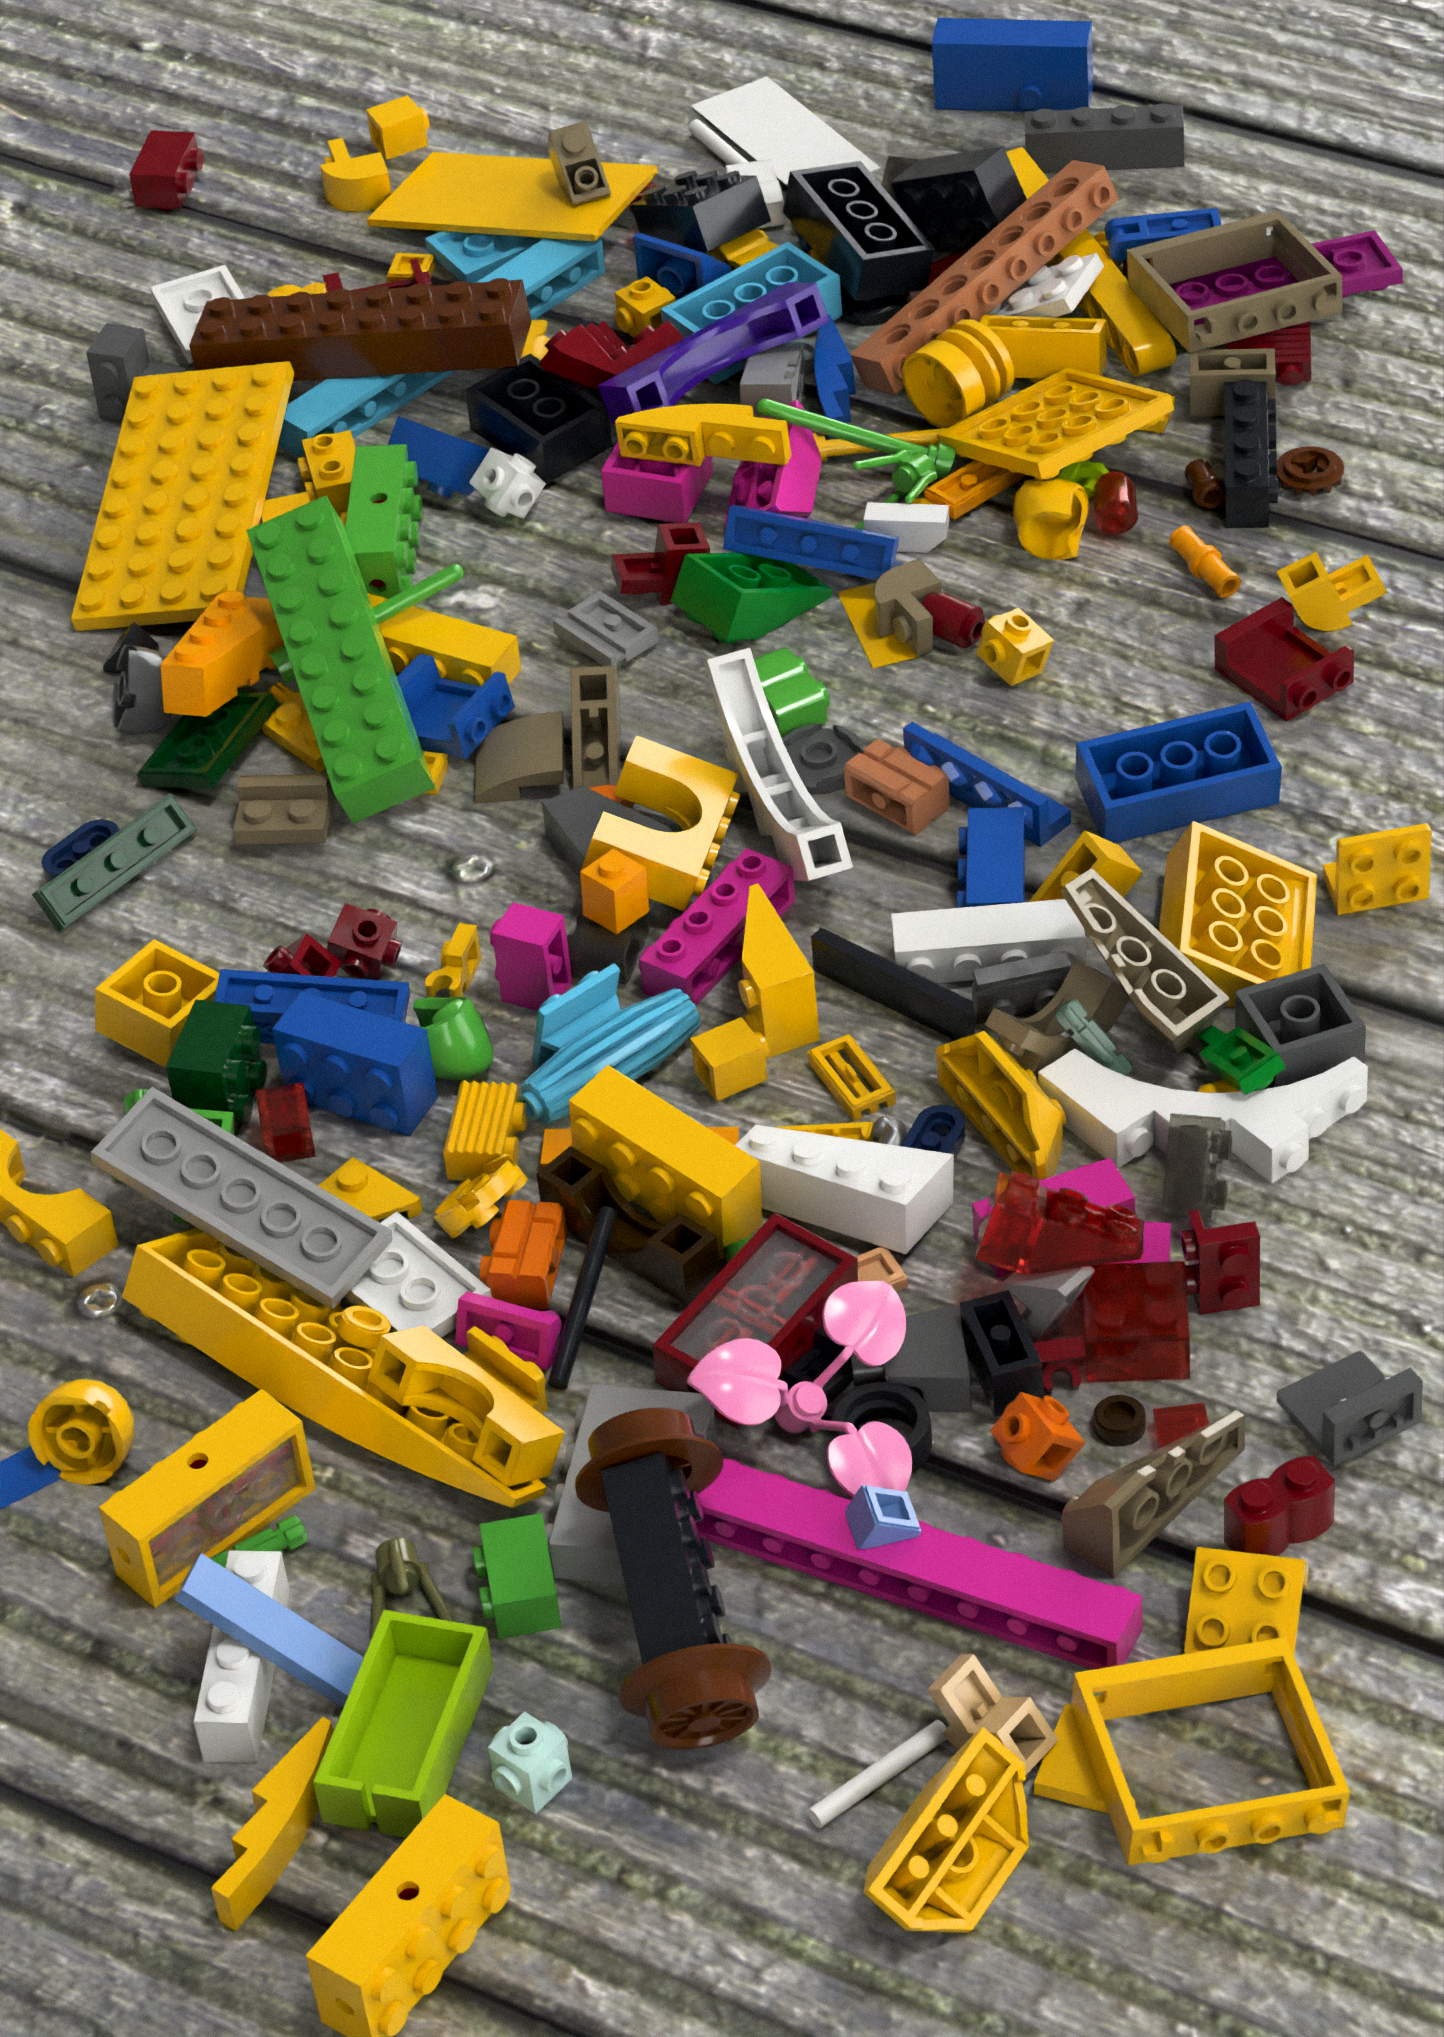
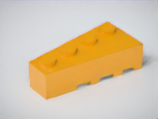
(220, 654)

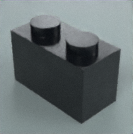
(1000, 1350)

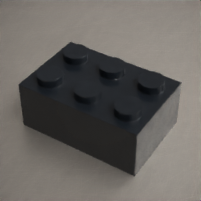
(959, 196)
(702, 209)
(539, 418)

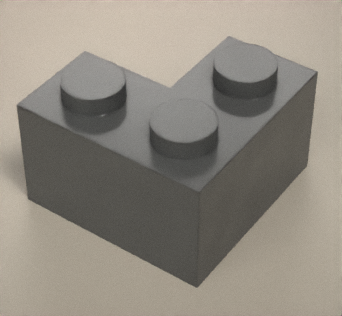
(114, 361)

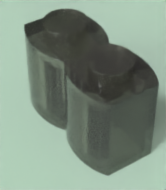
(596, 947)

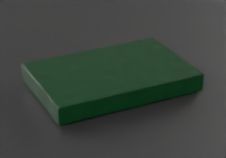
(205, 747)

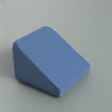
(881, 1517)

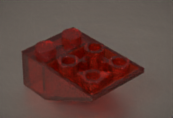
(1050, 1230)

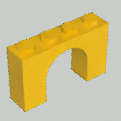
(691, 794)

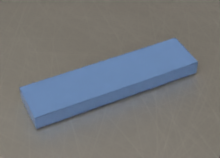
(269, 1629)

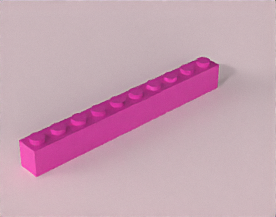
(930, 1573)

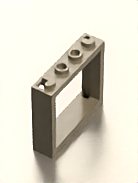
(1225, 247)

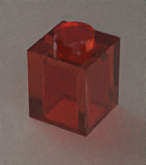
(285, 1123)

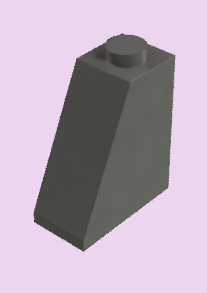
(573, 818)

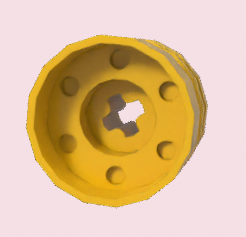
(958, 373)

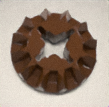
(1296, 464)

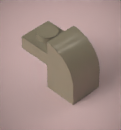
(900, 607)

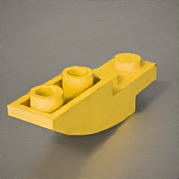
(700, 430)

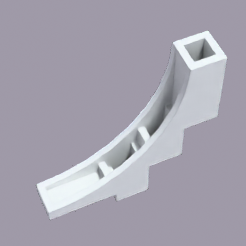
(778, 797)
(1268, 1125)

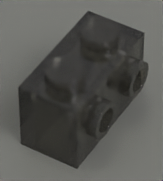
(1195, 1166)

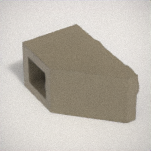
(577, 163)

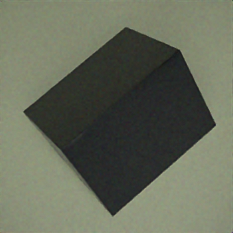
(132, 636)

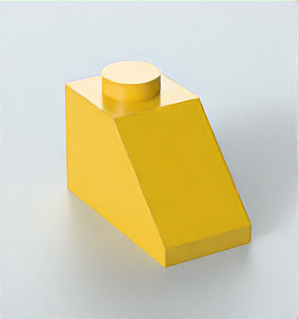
(1086, 853)

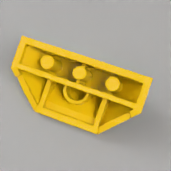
(1003, 1103)
(954, 1841)

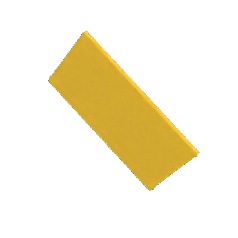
(505, 198)

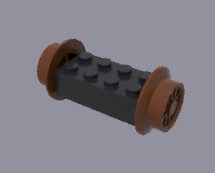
(692, 1676)

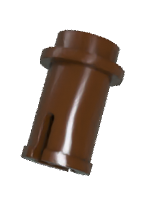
(1207, 489)

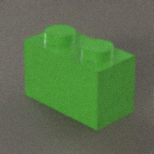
(519, 1576)

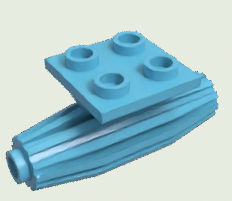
(588, 1031)

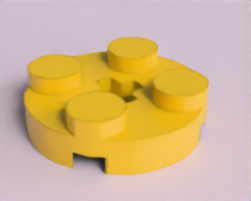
(474, 1200)

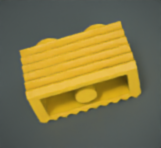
(483, 1127)

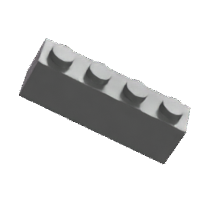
(1107, 137)

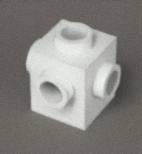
(507, 483)

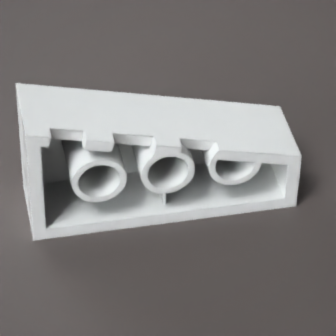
(852, 1185)

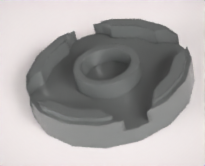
(822, 755)

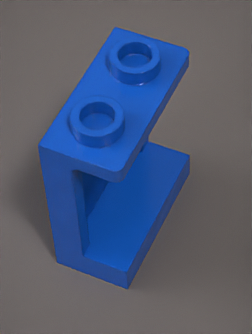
(449, 713)

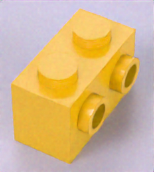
(328, 467)

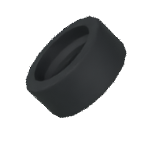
(892, 1402)

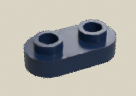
(76, 846)
(933, 1123)

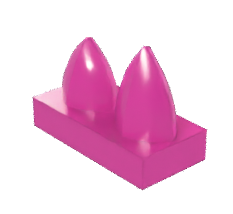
(524, 1331)

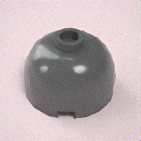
(138, 695)

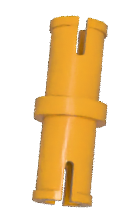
(1204, 561)

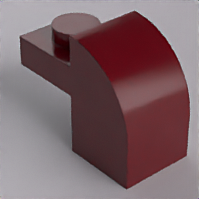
(659, 569)

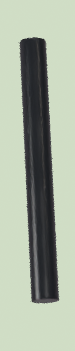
(582, 1298)

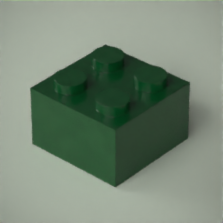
(218, 1061)

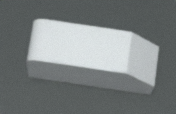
(916, 525)

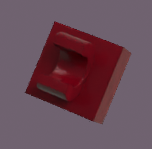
(1063, 1356)

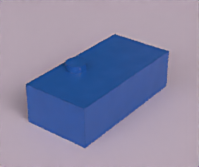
(1012, 64)
(1178, 773)

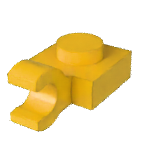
(458, 961)

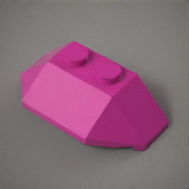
(780, 487)

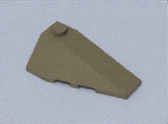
(1154, 974)
(1139, 1500)

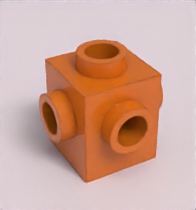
(1037, 1436)

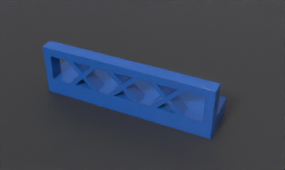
(810, 542)
(986, 786)
(273, 993)

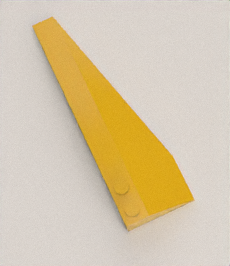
(294, 1353)

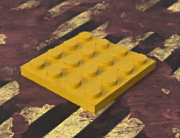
(1056, 423)

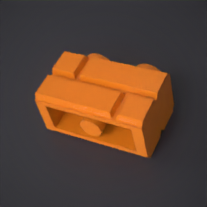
(525, 1253)

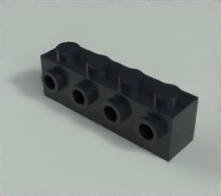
(1248, 463)

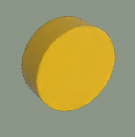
(363, 1326)

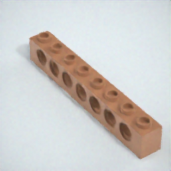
(988, 270)

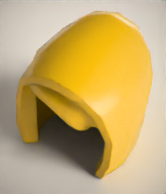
(1050, 517)

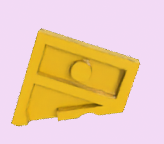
(370, 1191)

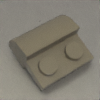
(284, 809)

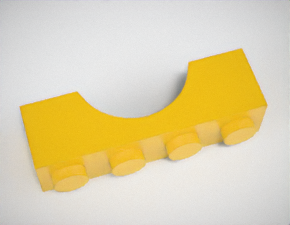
(64, 1227)
(427, 1372)

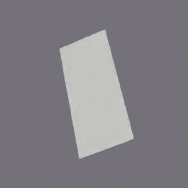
(778, 128)

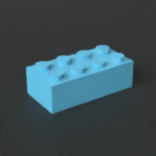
(747, 284)

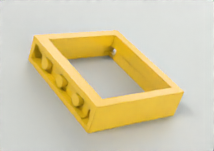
(1199, 1680)

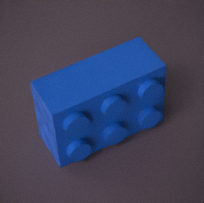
(356, 1062)

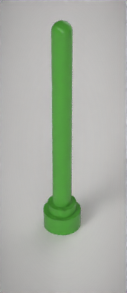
(941, 454)
(386, 609)

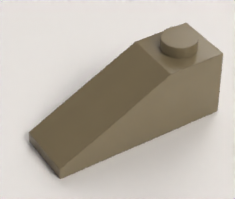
(595, 726)

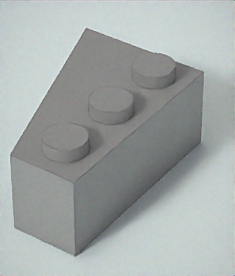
(773, 375)

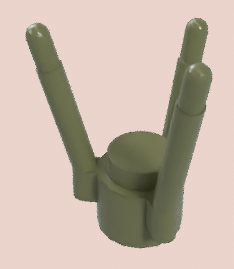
(400, 1573)

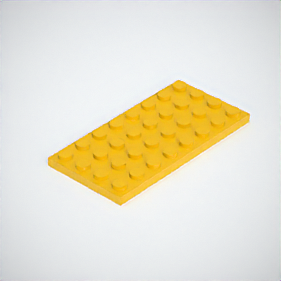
(183, 494)

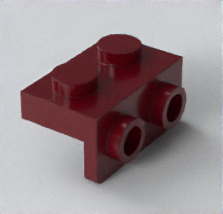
(1221, 1265)

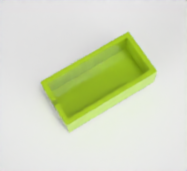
(403, 1723)

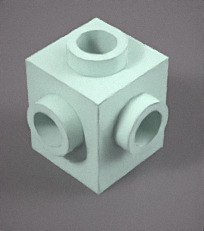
(530, 1761)

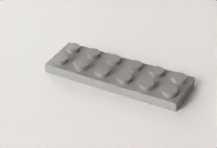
(242, 1197)

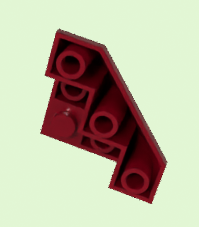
(597, 354)

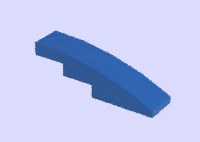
(833, 374)

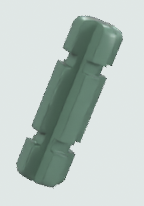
(1091, 1037)

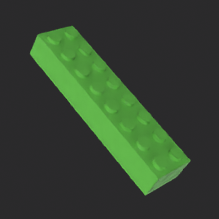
(340, 660)

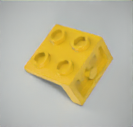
(1380, 869)
(1243, 1599)

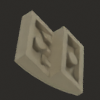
(518, 756)

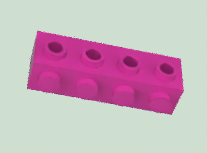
(710, 933)

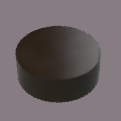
(1119, 1420)

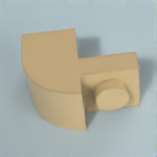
(973, 1701)

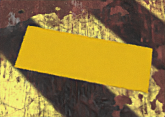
(861, 612)

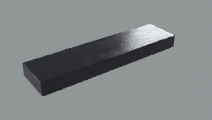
(892, 985)

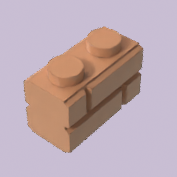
(897, 786)

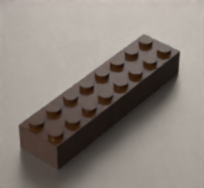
(369, 330)

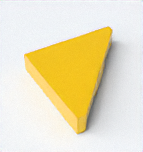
(1067, 1769)

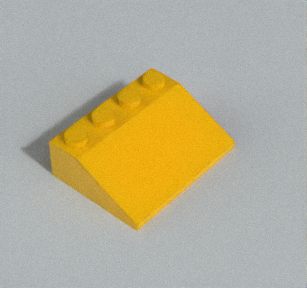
(1237, 910)

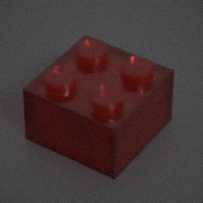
(1136, 1322)

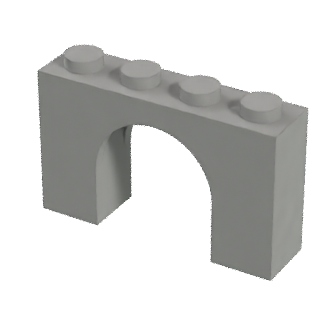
(581, 1537)

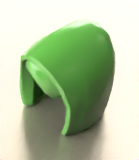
(455, 1036)

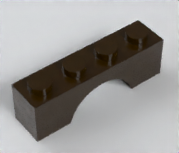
(671, 1256)

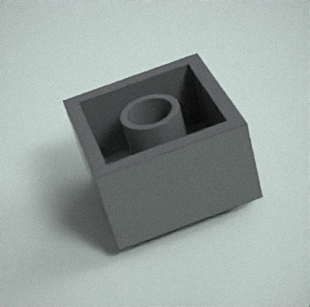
(1304, 1021)

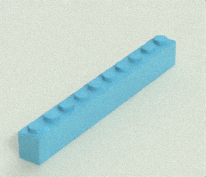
(549, 274)

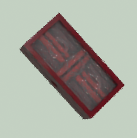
(763, 1294)

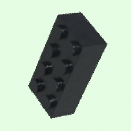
(858, 230)

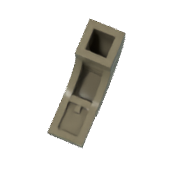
(1041, 1038)

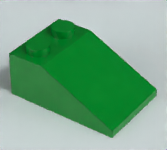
(744, 593)

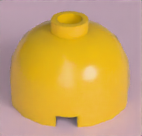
(82, 1431)

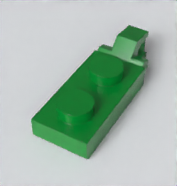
(1239, 1058)

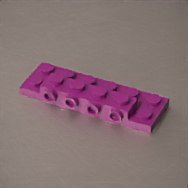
(1359, 258)

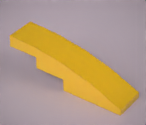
(269, 1840)

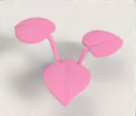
(745, 1388)

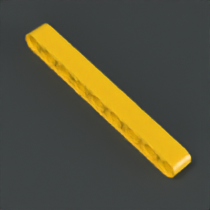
(1130, 325)

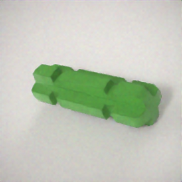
(289, 1534)

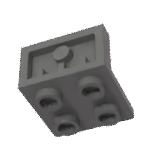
(1352, 1406)

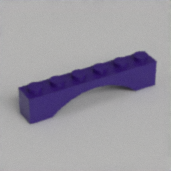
(759, 325)

